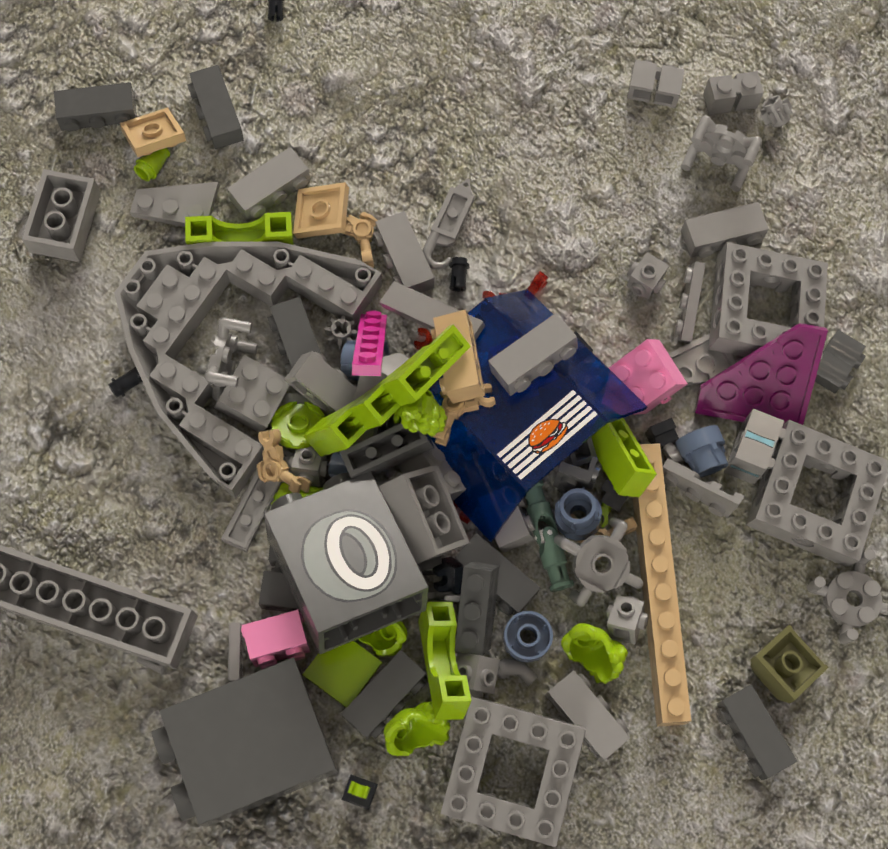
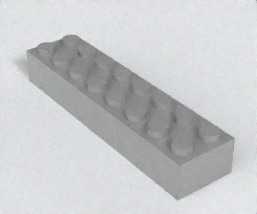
(94, 608)

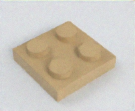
(152, 132)
(321, 210)

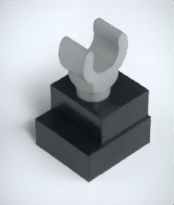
(665, 435)

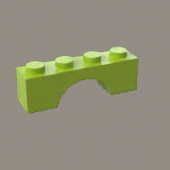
(268, 228)
(447, 686)

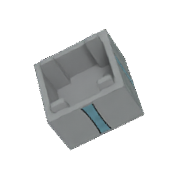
(754, 446)

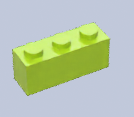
(623, 459)

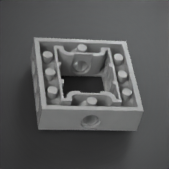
(749, 266)
(836, 539)
(518, 819)

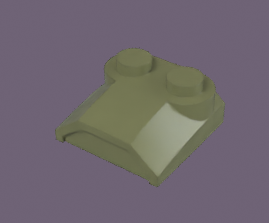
(787, 665)

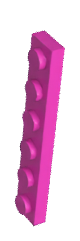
(370, 344)

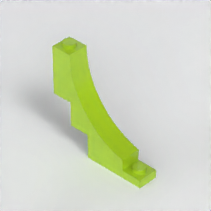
(398, 389)

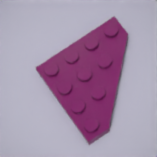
(771, 379)

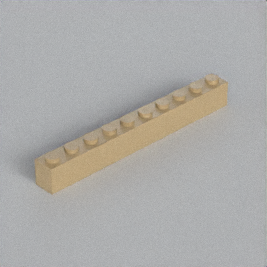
(661, 599)

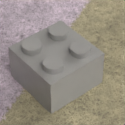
(255, 397)

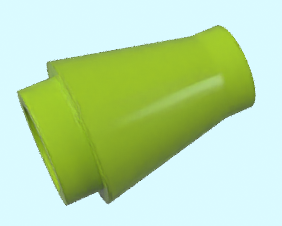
(150, 165)

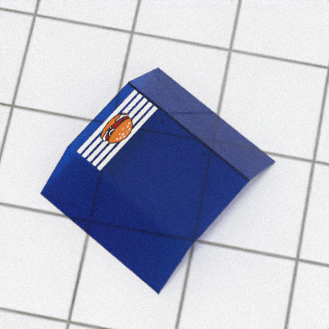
(527, 434)

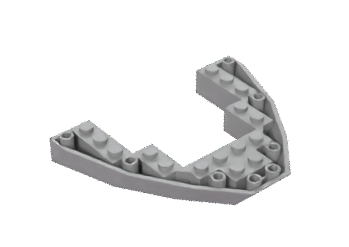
(174, 291)

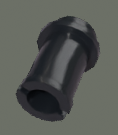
(275, 6)
(458, 273)
(125, 382)

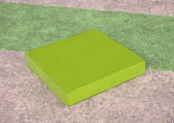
(343, 671)

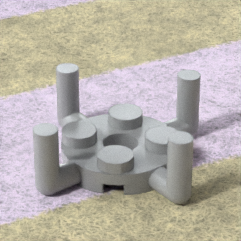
(723, 148)
(220, 364)
(586, 556)
(836, 602)

